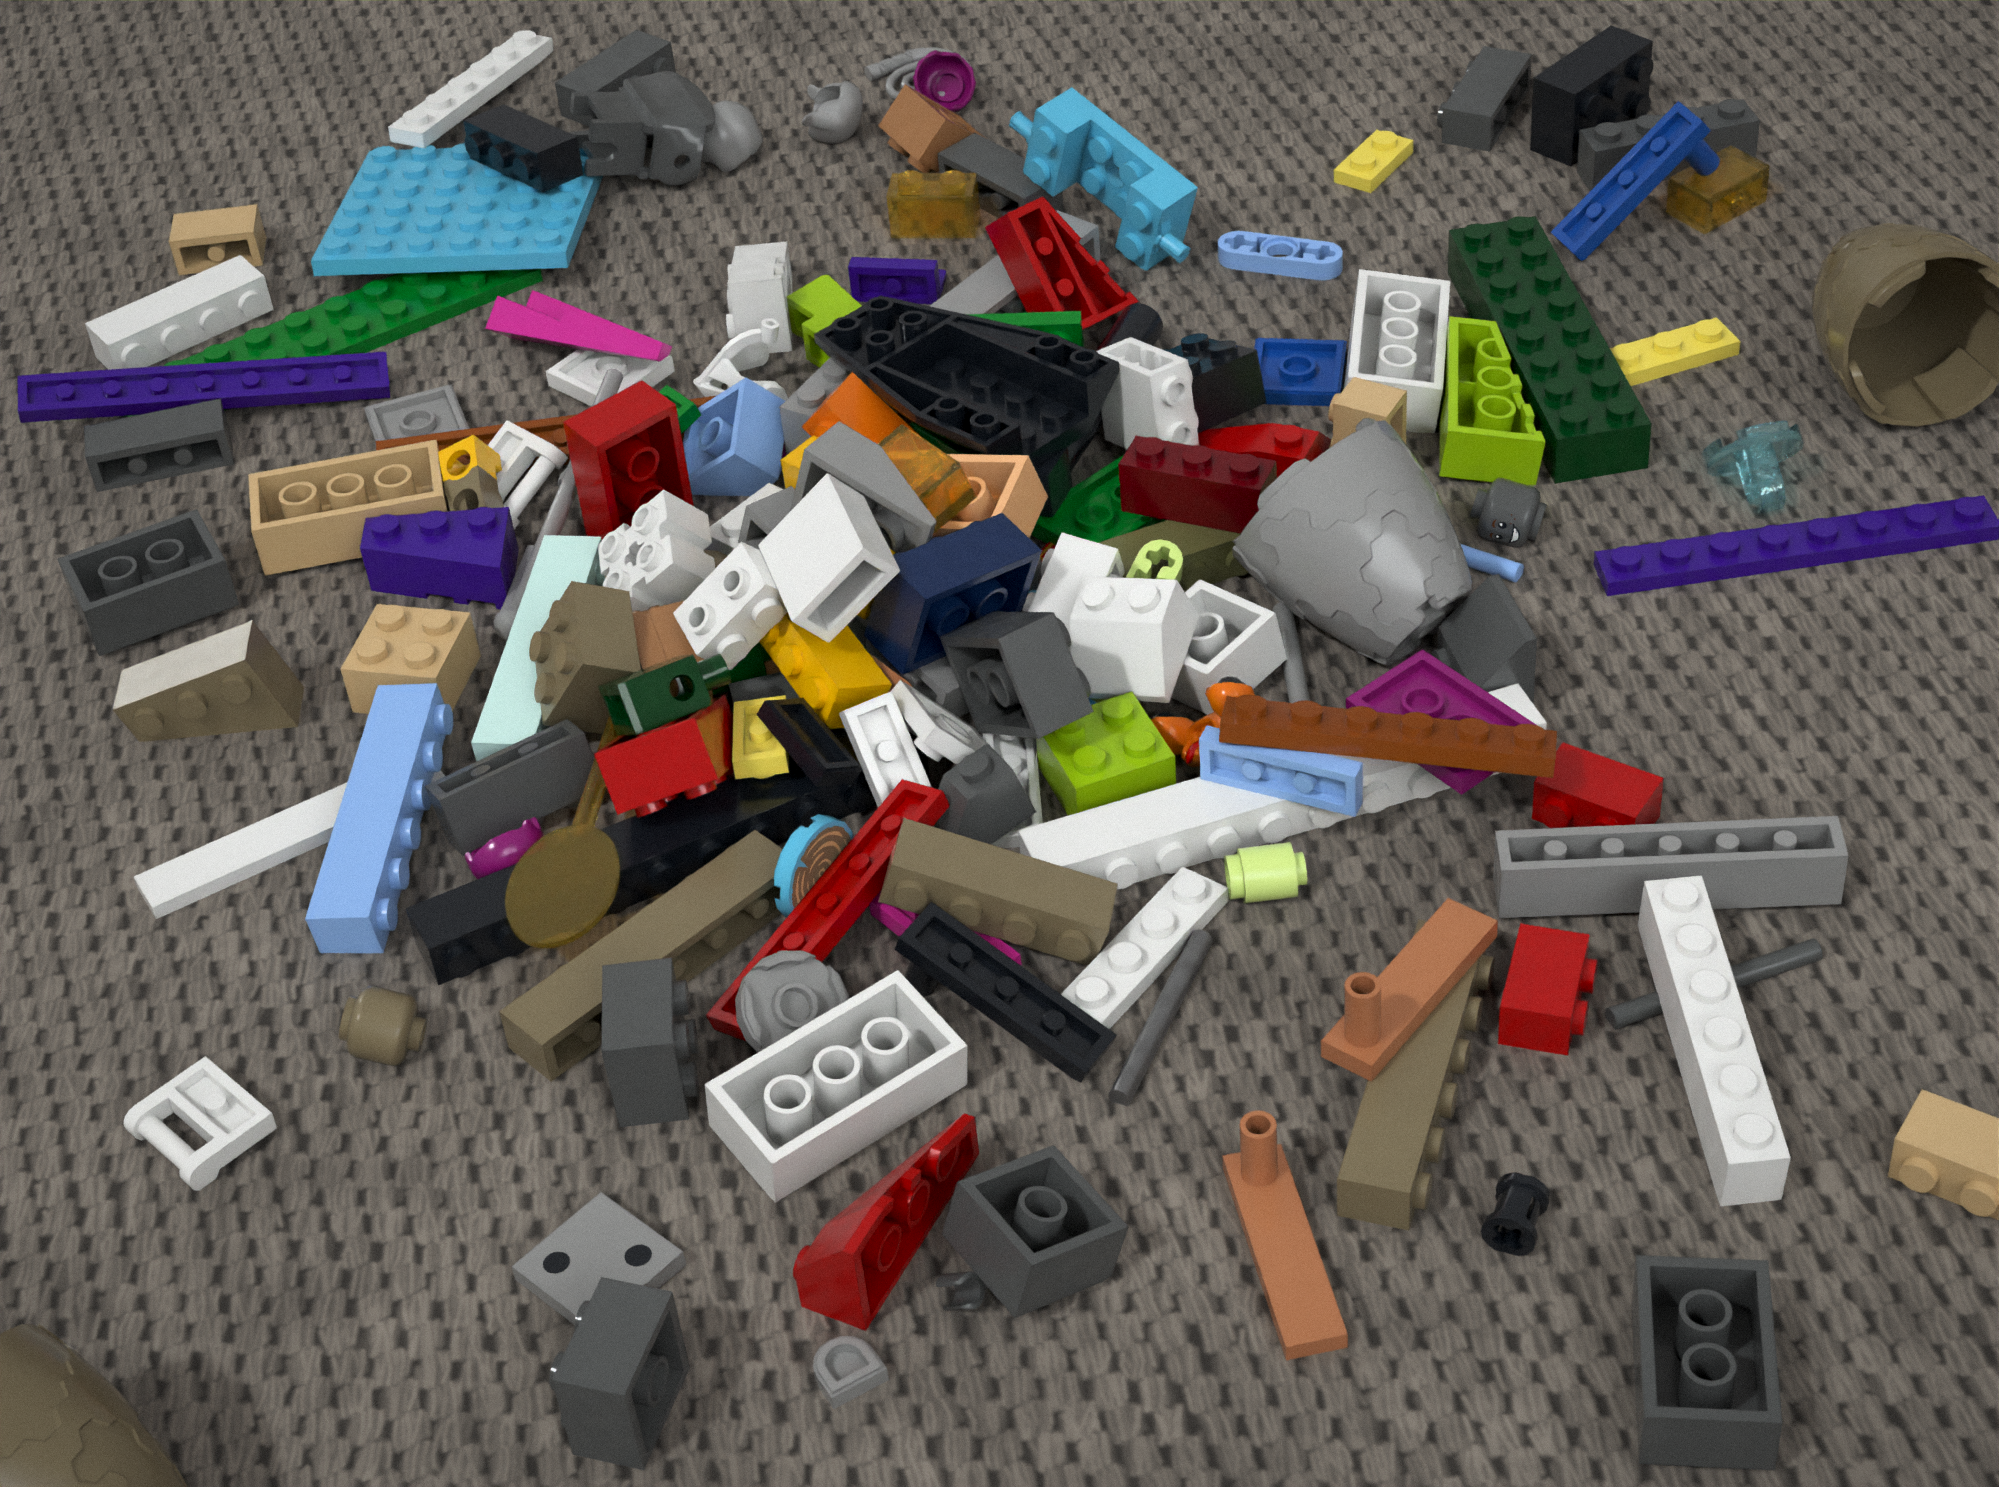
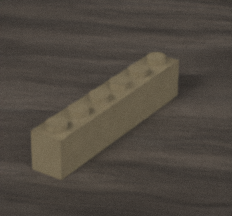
(691, 923)
(1403, 1107)

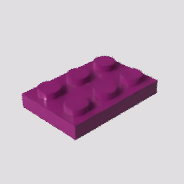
(1437, 690)

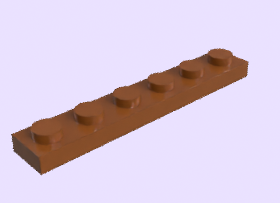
(1389, 736)

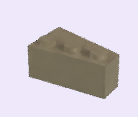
(210, 689)

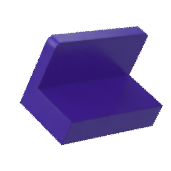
(900, 279)

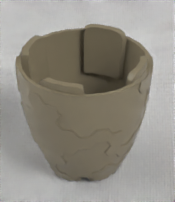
(1909, 322)
(69, 1422)

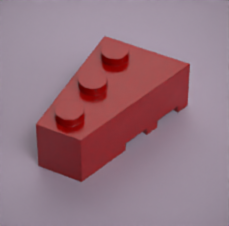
(1052, 267)

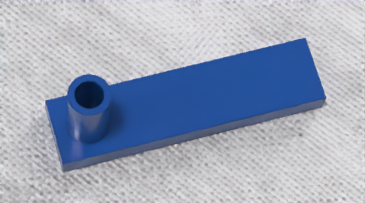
(1635, 176)

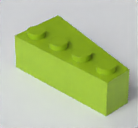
(1482, 414)

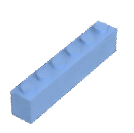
(379, 820)

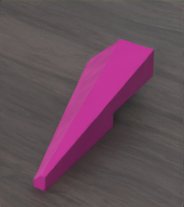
(560, 324)

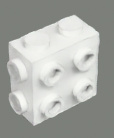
(1149, 396)

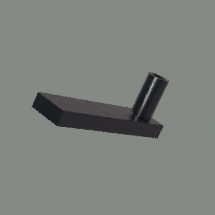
(1002, 990)

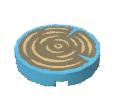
(807, 857)

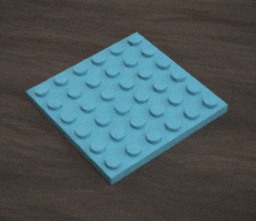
(450, 215)

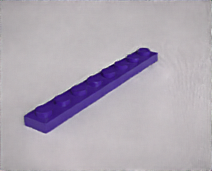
(235, 383)
(1796, 545)

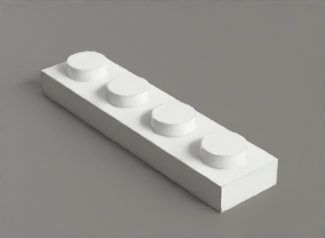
(1146, 946)

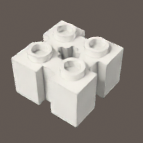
(660, 554)

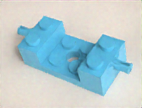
(1083, 145)

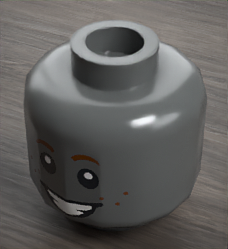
(1508, 512)

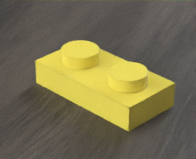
(1373, 161)
(754, 747)

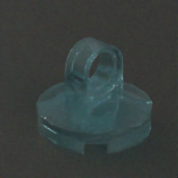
(1756, 461)

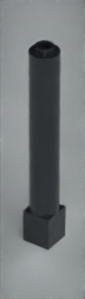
(1055, 474)

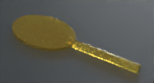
(567, 875)

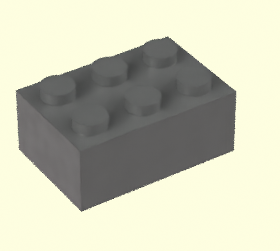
(148, 582)
(1018, 673)
(1705, 1363)

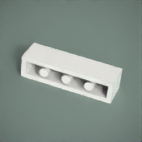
(180, 315)

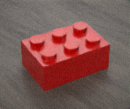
(626, 456)
(670, 759)

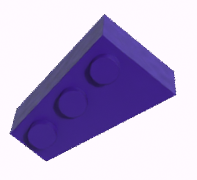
(442, 554)

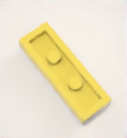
(1676, 351)

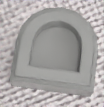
(847, 1369)

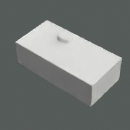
(1401, 340)
(836, 1085)

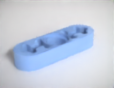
(1304, 256)

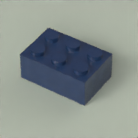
(948, 586)

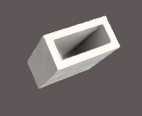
(828, 558)

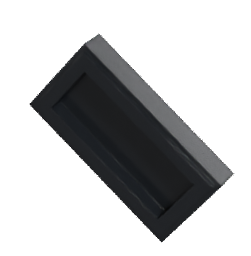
(809, 741)

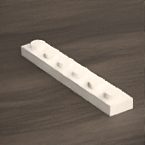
(470, 89)

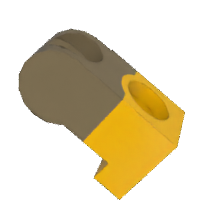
(474, 483)

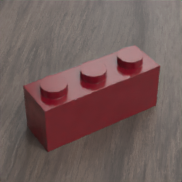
(1192, 483)

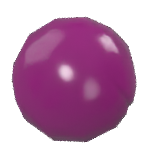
(945, 73)
(504, 849)

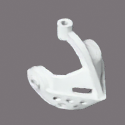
(739, 354)

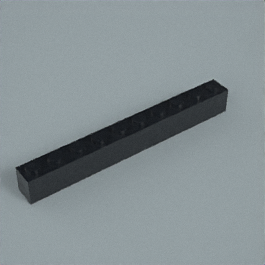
(655, 853)

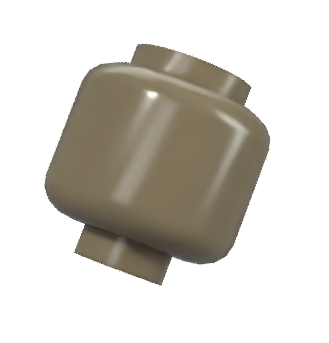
(382, 1026)

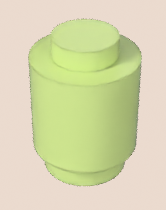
(1265, 872)

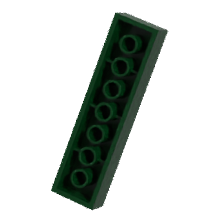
(1564, 364)

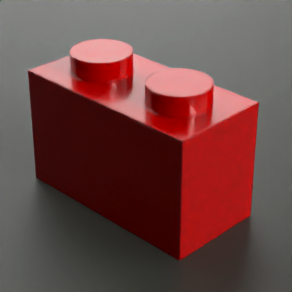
(1595, 792)
(1545, 988)

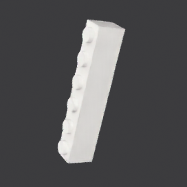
(1713, 1042)

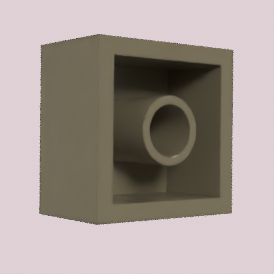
(580, 648)

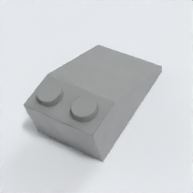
(870, 472)

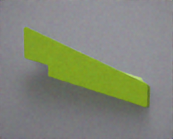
(816, 308)

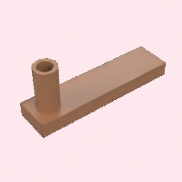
(1391, 1007)
(1282, 1242)

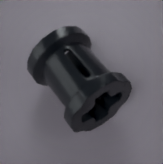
(1515, 1214)

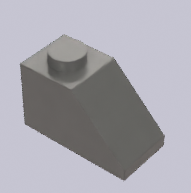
(983, 797)

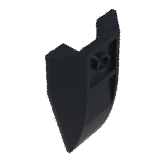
(973, 376)

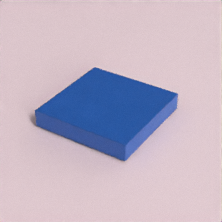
(1301, 370)

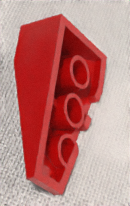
(1268, 441)
(875, 1237)

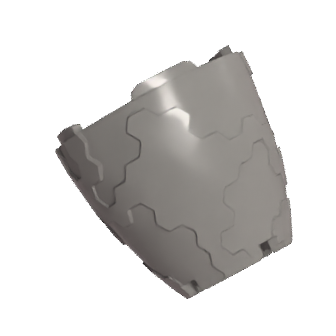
(1359, 545)

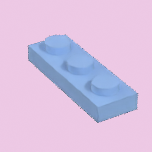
(1282, 773)

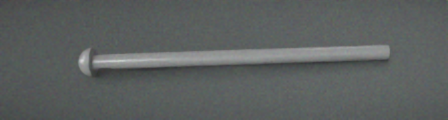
(552, 525)

